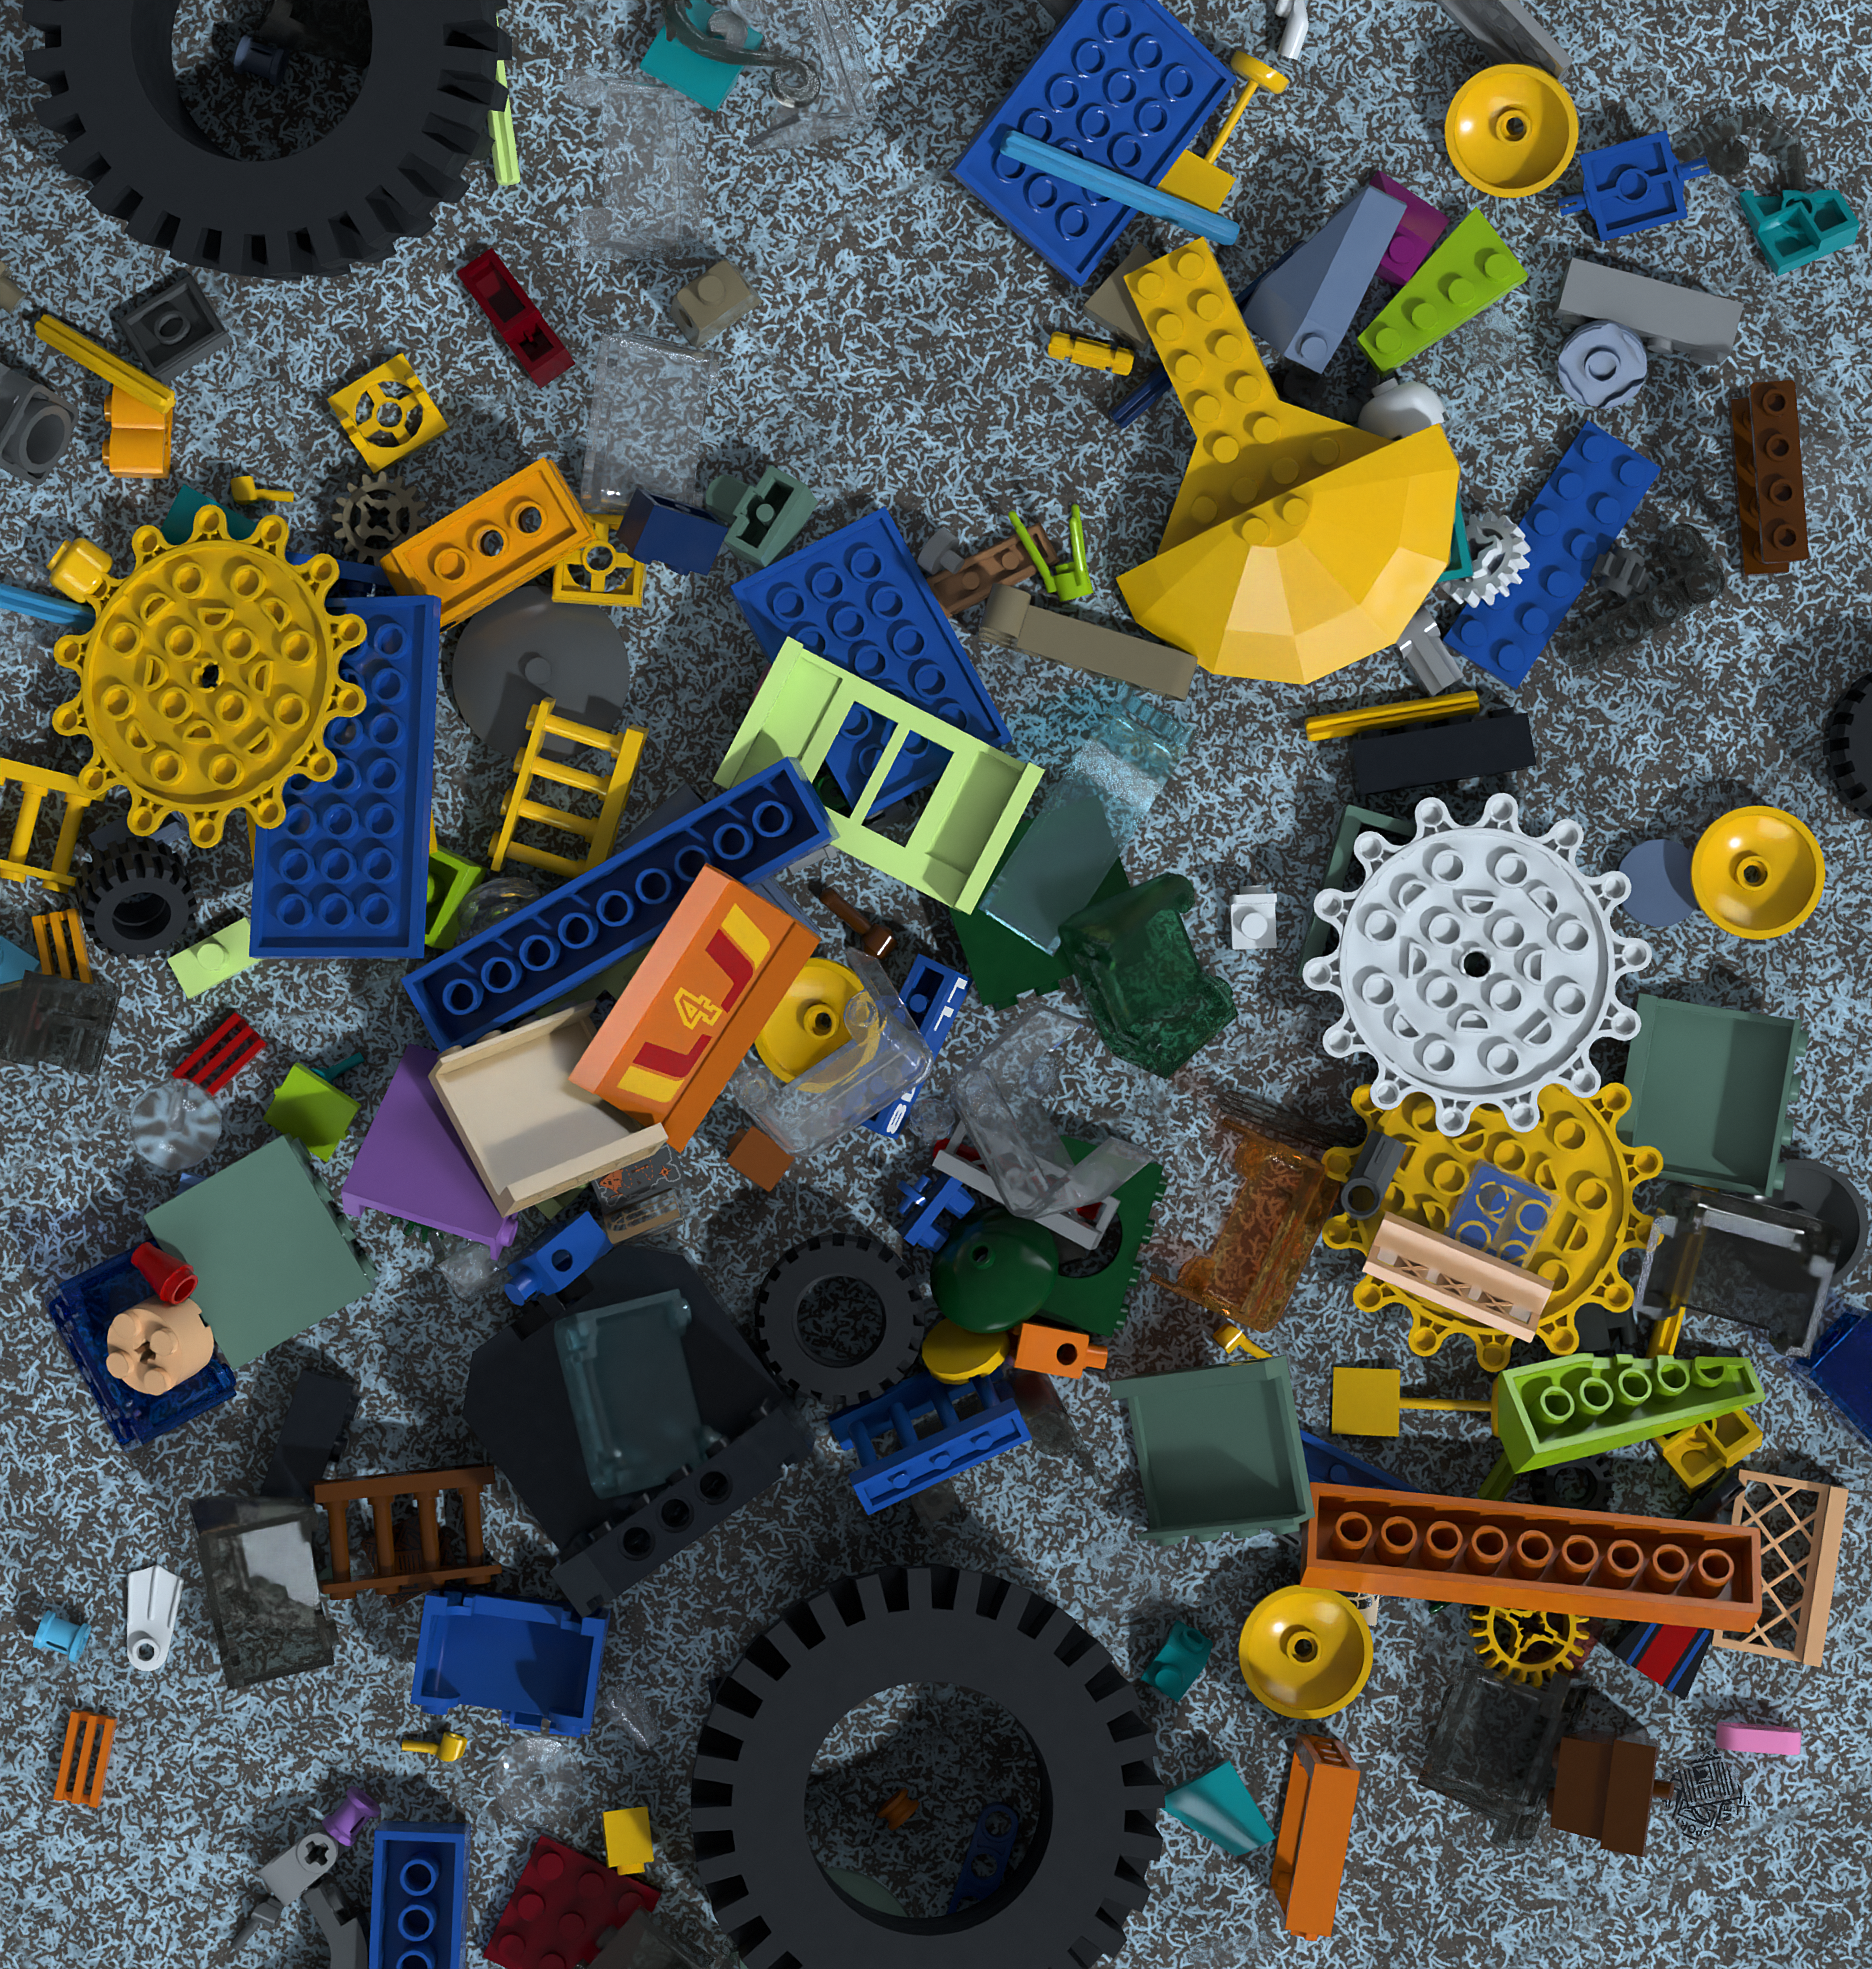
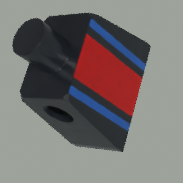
(1663, 1652)

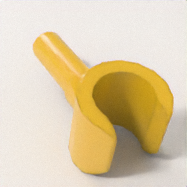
(245, 493)
(1230, 1337)
(450, 1748)

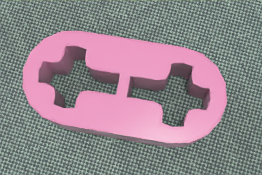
(1758, 1738)

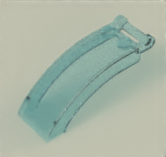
(1086, 821)

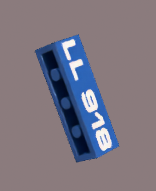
(933, 1000)

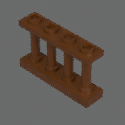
(1768, 478)
(380, 1492)

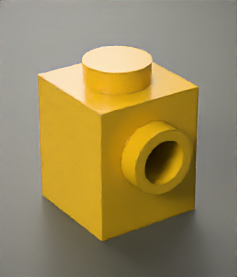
(627, 1839)

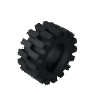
(1598, 1489)

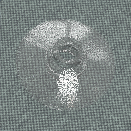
(535, 1804)

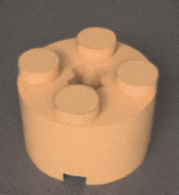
(158, 1344)

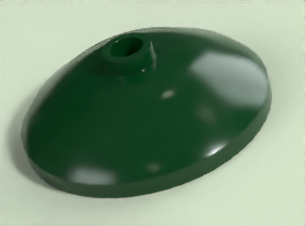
(1006, 1284)

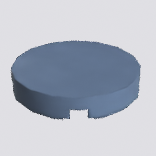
(1602, 364)
(1659, 883)

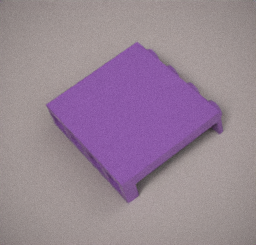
(419, 1166)

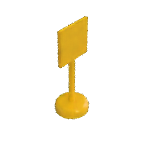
(1197, 178)
(1370, 1401)

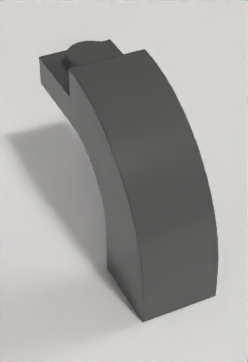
(346, 1935)

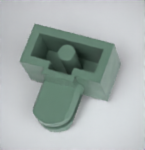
(763, 517)

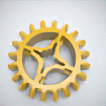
(1520, 1643)

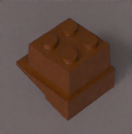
(1606, 1787)

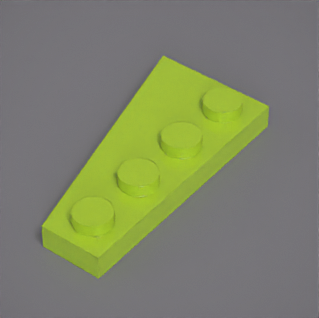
(1450, 288)

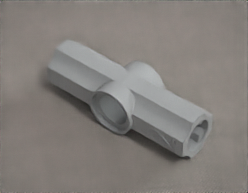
(1427, 653)

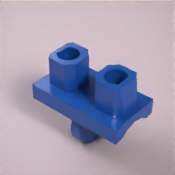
(920, 1224)

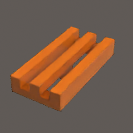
(78, 1796)

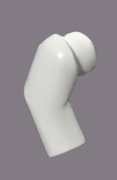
(1295, 28)

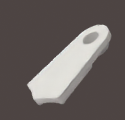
(151, 1614)

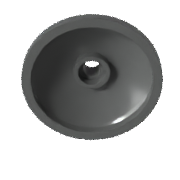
(1828, 1196)

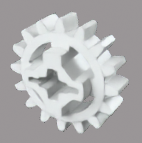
(1493, 560)

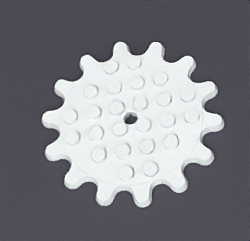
(1545, 952)

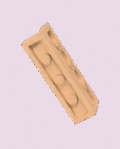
(1458, 1275)

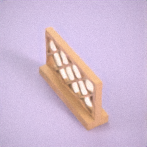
(1819, 1572)

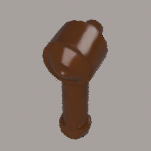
(875, 939)

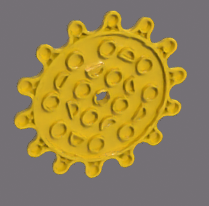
(274, 688)
(1566, 1153)

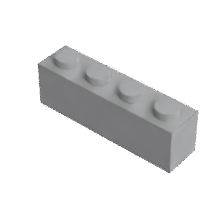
(1655, 310)

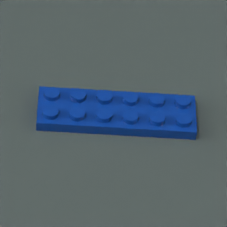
(1566, 530)

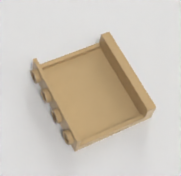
(527, 1122)

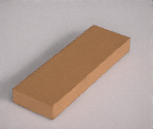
(1001, 564)

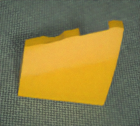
(1706, 1448)

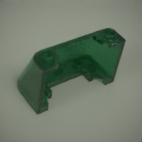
(1145, 977)

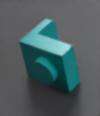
(1178, 1661)

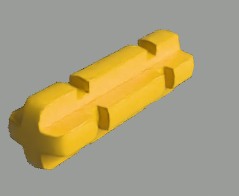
(1090, 353)

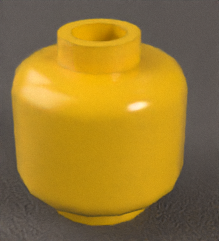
(78, 568)

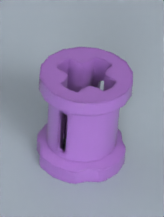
(351, 1816)

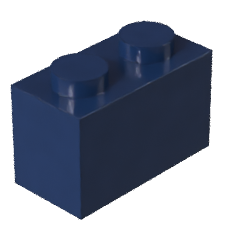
(671, 533)

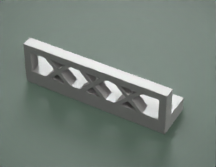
(979, 1179)

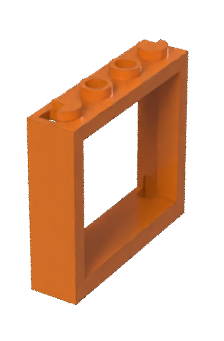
(1313, 1835)

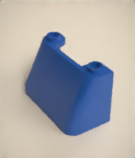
(509, 1655)

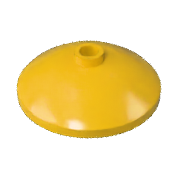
(1494, 155)
(1787, 867)
(794, 1034)
(1312, 1682)

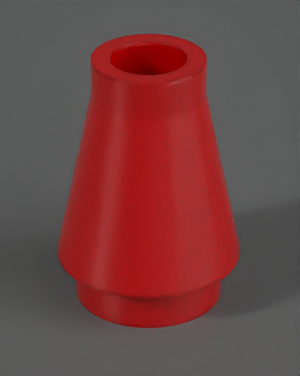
(167, 1275)

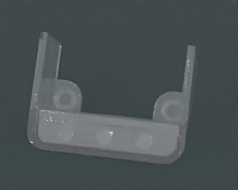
(827, 40)
(850, 1083)
(1004, 1116)

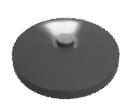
(537, 650)

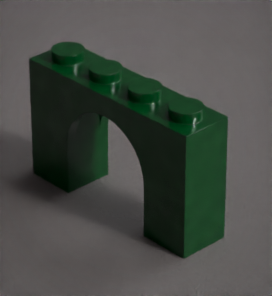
(1097, 1298)

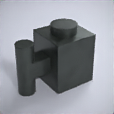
(1593, 1324)

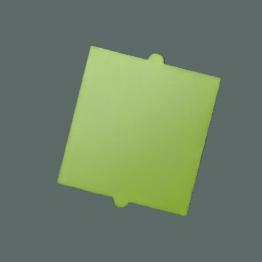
(312, 1110)

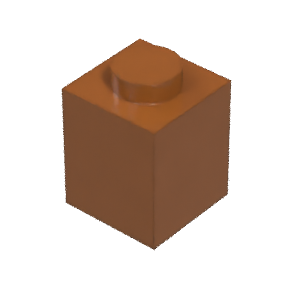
(758, 1157)

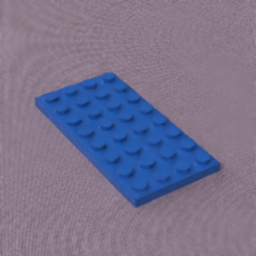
(354, 850)

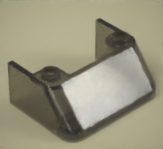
(1045, 1418)

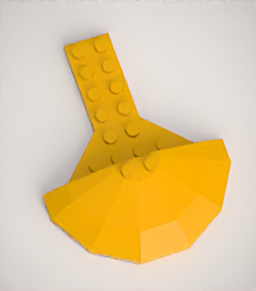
(1290, 527)

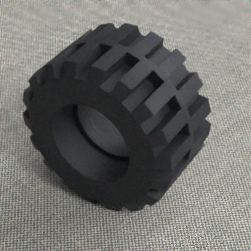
(141, 925)

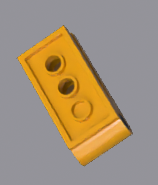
(454, 555)

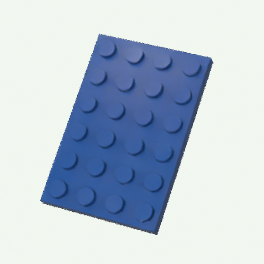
(1111, 88)
(874, 615)

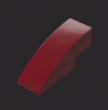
(516, 318)

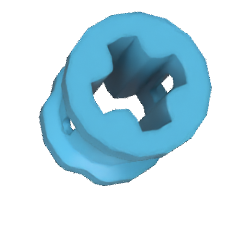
(62, 1636)

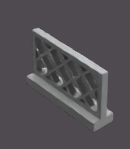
(1509, 34)

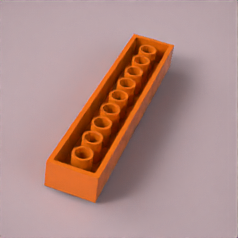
(1532, 1557)

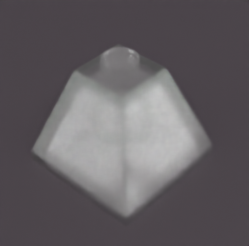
(469, 1262)

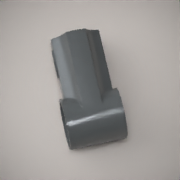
(1373, 1171)

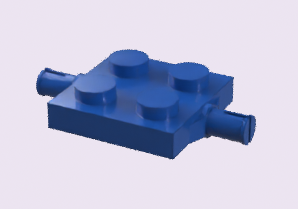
(1633, 186)

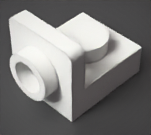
(1253, 919)

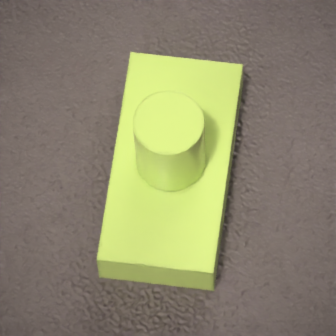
(214, 959)

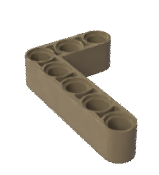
(1080, 644)

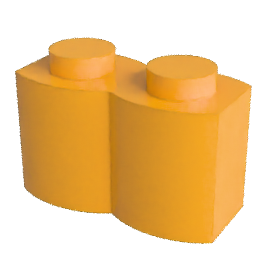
(138, 438)

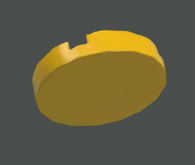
(959, 1354)

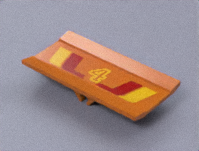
(695, 1005)

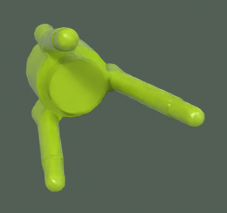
(1071, 577)

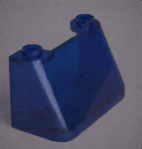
(83, 1314)

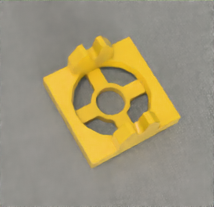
(346, 401)
(627, 595)

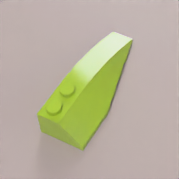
(1604, 1403)

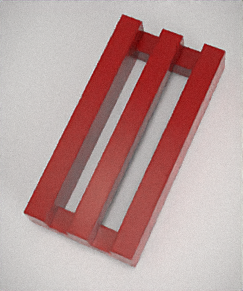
(247, 1032)

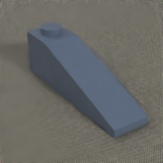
(1316, 292)

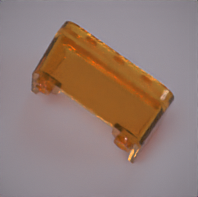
(1265, 1235)

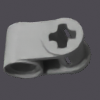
(299, 1866)

